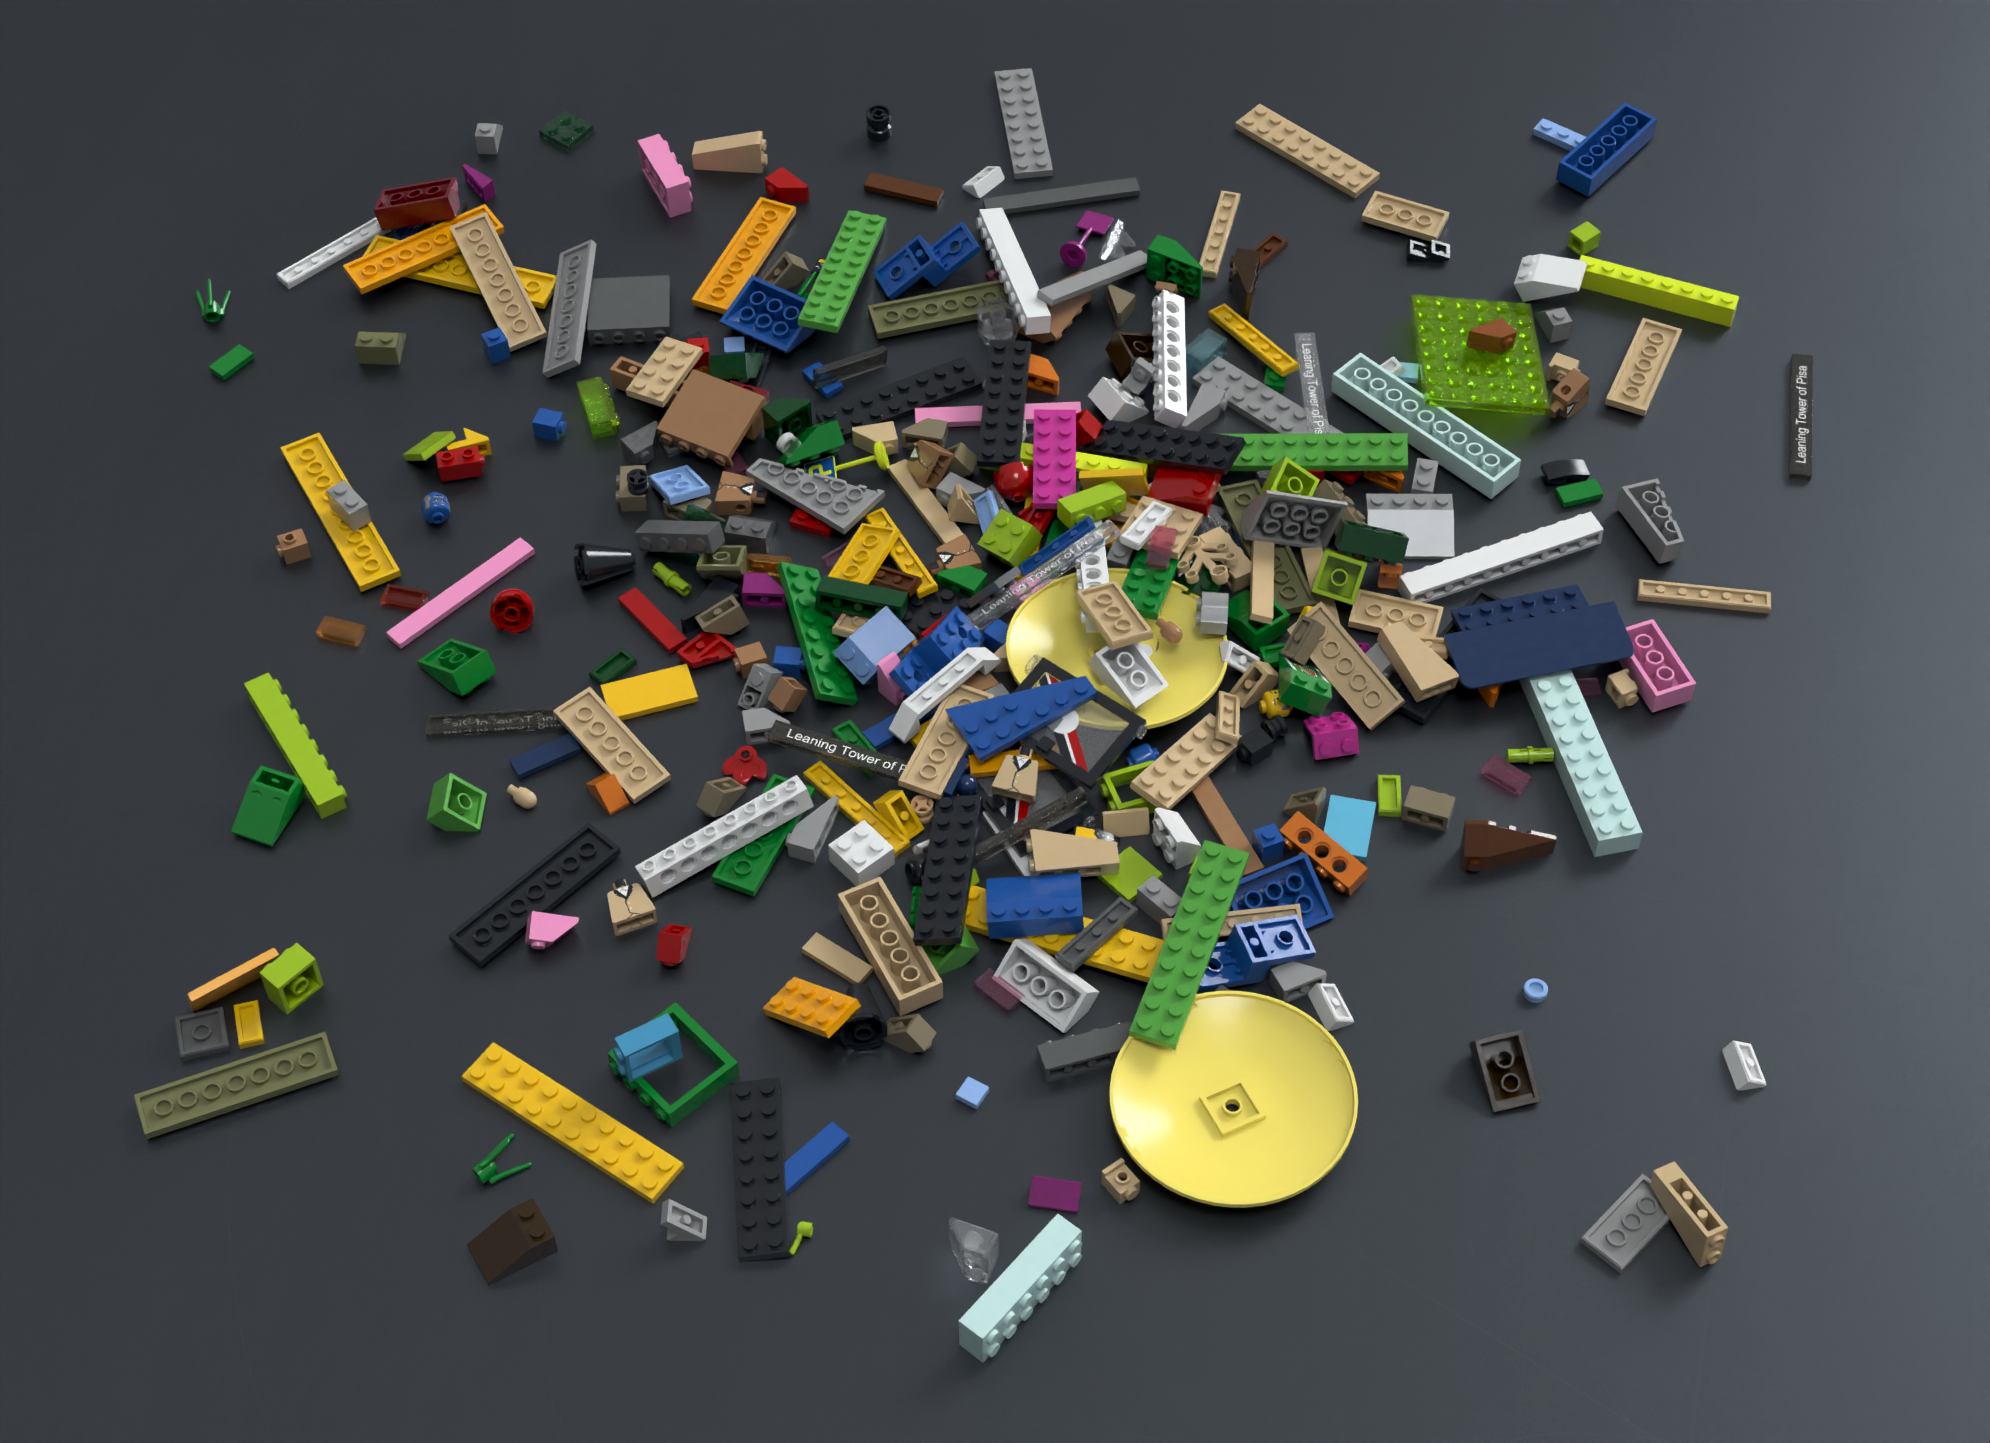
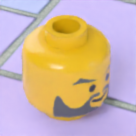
(1271, 706)

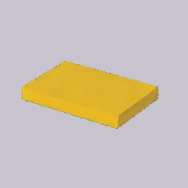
(1130, 480)

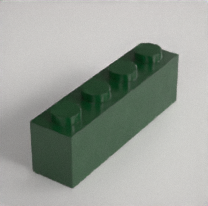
(858, 598)

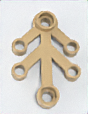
(1218, 572)

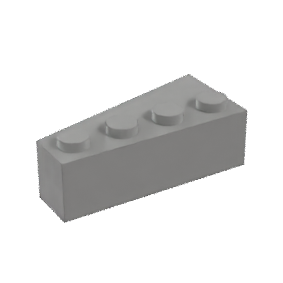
(1651, 519)

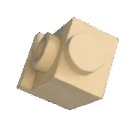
(1560, 367)
(1622, 689)
(1112, 1181)

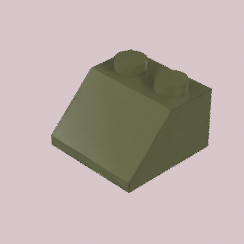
(379, 347)
(726, 562)

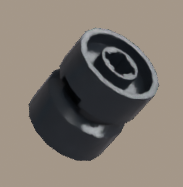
(878, 123)

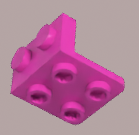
(1332, 735)

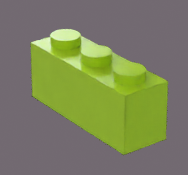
(1094, 502)

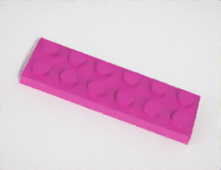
(1053, 457)

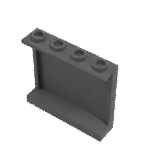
(629, 309)

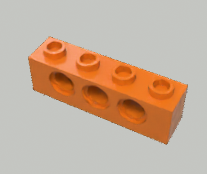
(1301, 827)

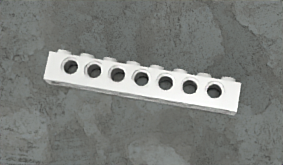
(1169, 359)
(1090, 573)
(724, 836)

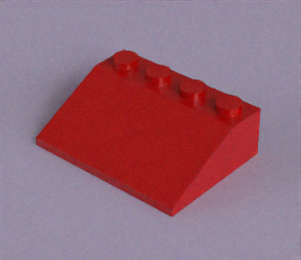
(1185, 488)

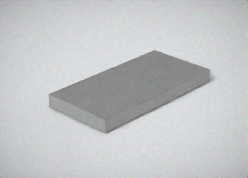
(1627, 1225)

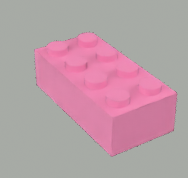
(665, 175)
(1657, 668)

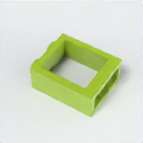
(1119, 778)

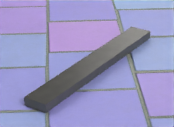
(1064, 196)

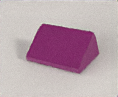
(1055, 1194)

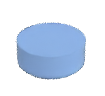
(1535, 990)

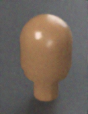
(1169, 631)

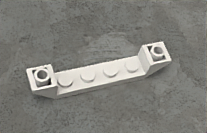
(906, 721)

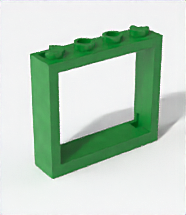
(726, 1073)

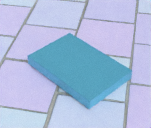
(1350, 824)

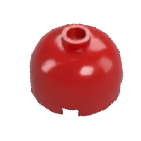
(1014, 481)
(512, 610)

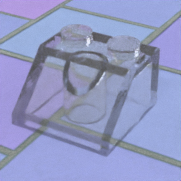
(974, 1249)

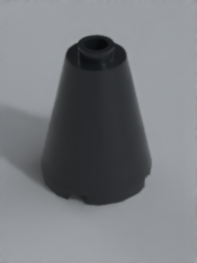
(601, 563)
(866, 1024)

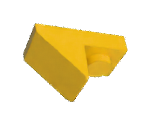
(472, 439)

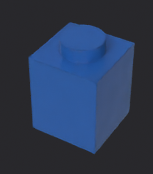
(495, 345)
(549, 424)
(995, 635)
(789, 661)
(1268, 843)

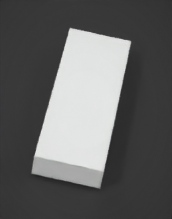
(1144, 525)

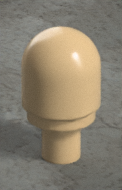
(522, 796)

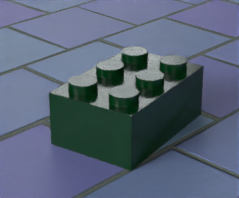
(1371, 542)

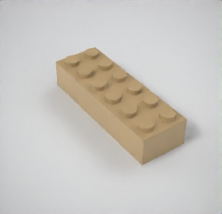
(889, 946)

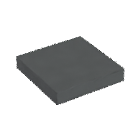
(202, 1034)

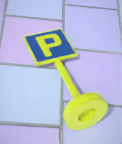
(827, 465)

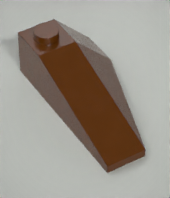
(1490, 846)

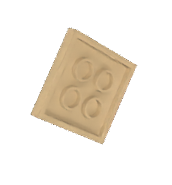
(1182, 519)

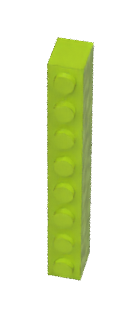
(295, 745)

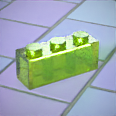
(598, 407)

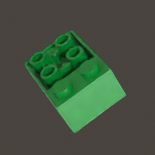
(1173, 264)
(815, 439)
(1252, 632)
(268, 805)

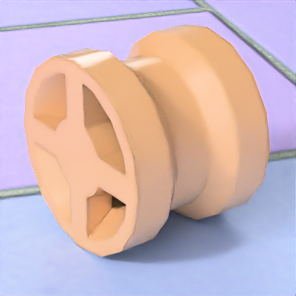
(921, 803)

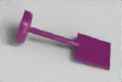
(1073, 252)

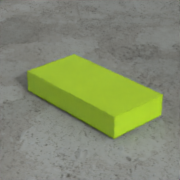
(1389, 795)

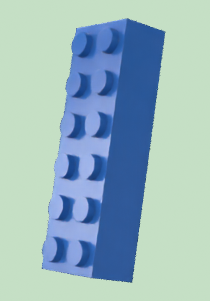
(1606, 149)

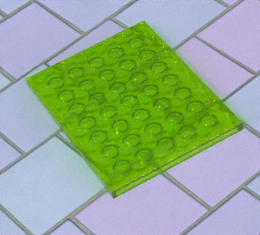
(1472, 377)

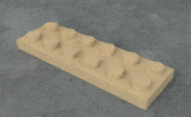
(1643, 367)
(1352, 671)
(612, 744)
(939, 747)
(1183, 765)

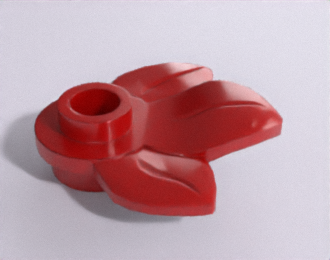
(745, 768)

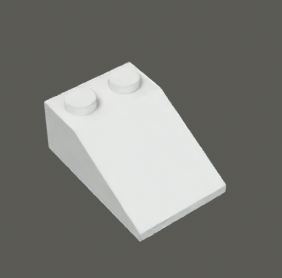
(1548, 276)
(1128, 673)

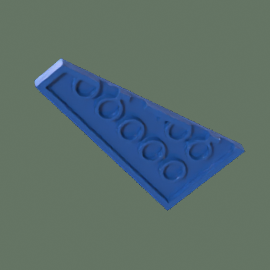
(1006, 719)

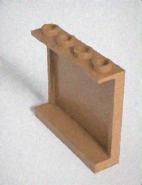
(710, 417)

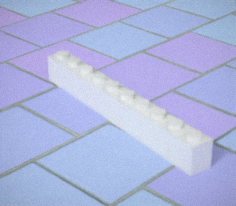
(1013, 271)
(1501, 559)

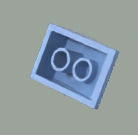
(873, 643)

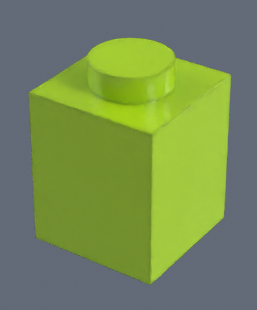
(1584, 238)

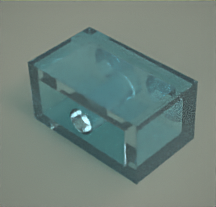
(1204, 350)

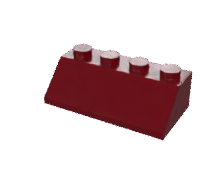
(417, 204)

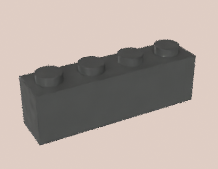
(680, 536)
(1082, 1051)

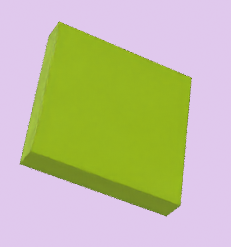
(429, 446)
(1133, 872)

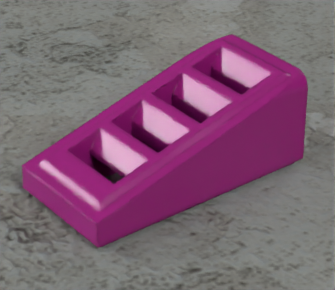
(479, 182)

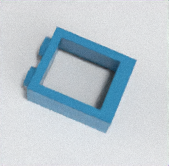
(648, 1048)

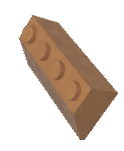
(1061, 315)

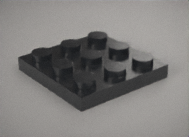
(927, 610)

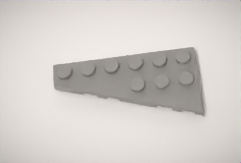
(817, 494)

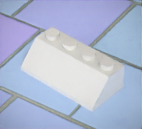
(1047, 984)

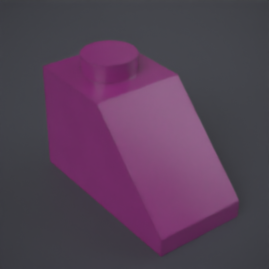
(762, 591)

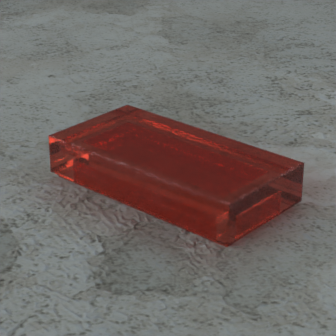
(404, 597)

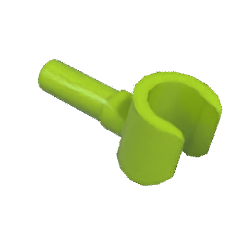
(804, 1229)

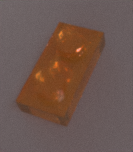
(766, 563)

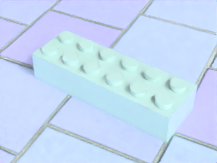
(1020, 1288)

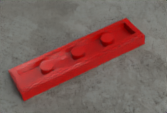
(652, 620)

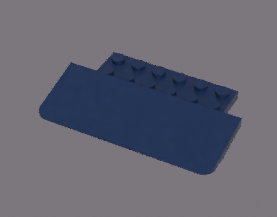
(1534, 637)

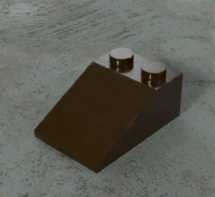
(1244, 279)
(1127, 347)
(1505, 1070)
(513, 1242)

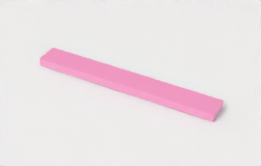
(972, 415)
(460, 593)

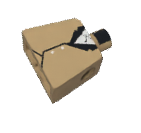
(1018, 777)
(630, 907)

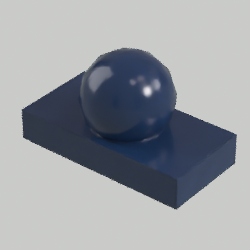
(961, 781)

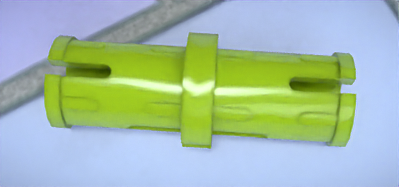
(671, 579)
(1529, 755)

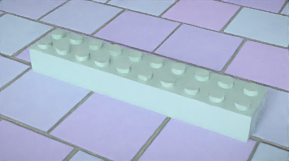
(1429, 428)
(1583, 763)

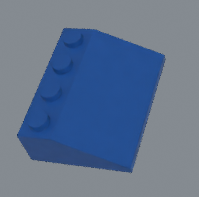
(768, 315)
(1285, 884)
(1034, 905)

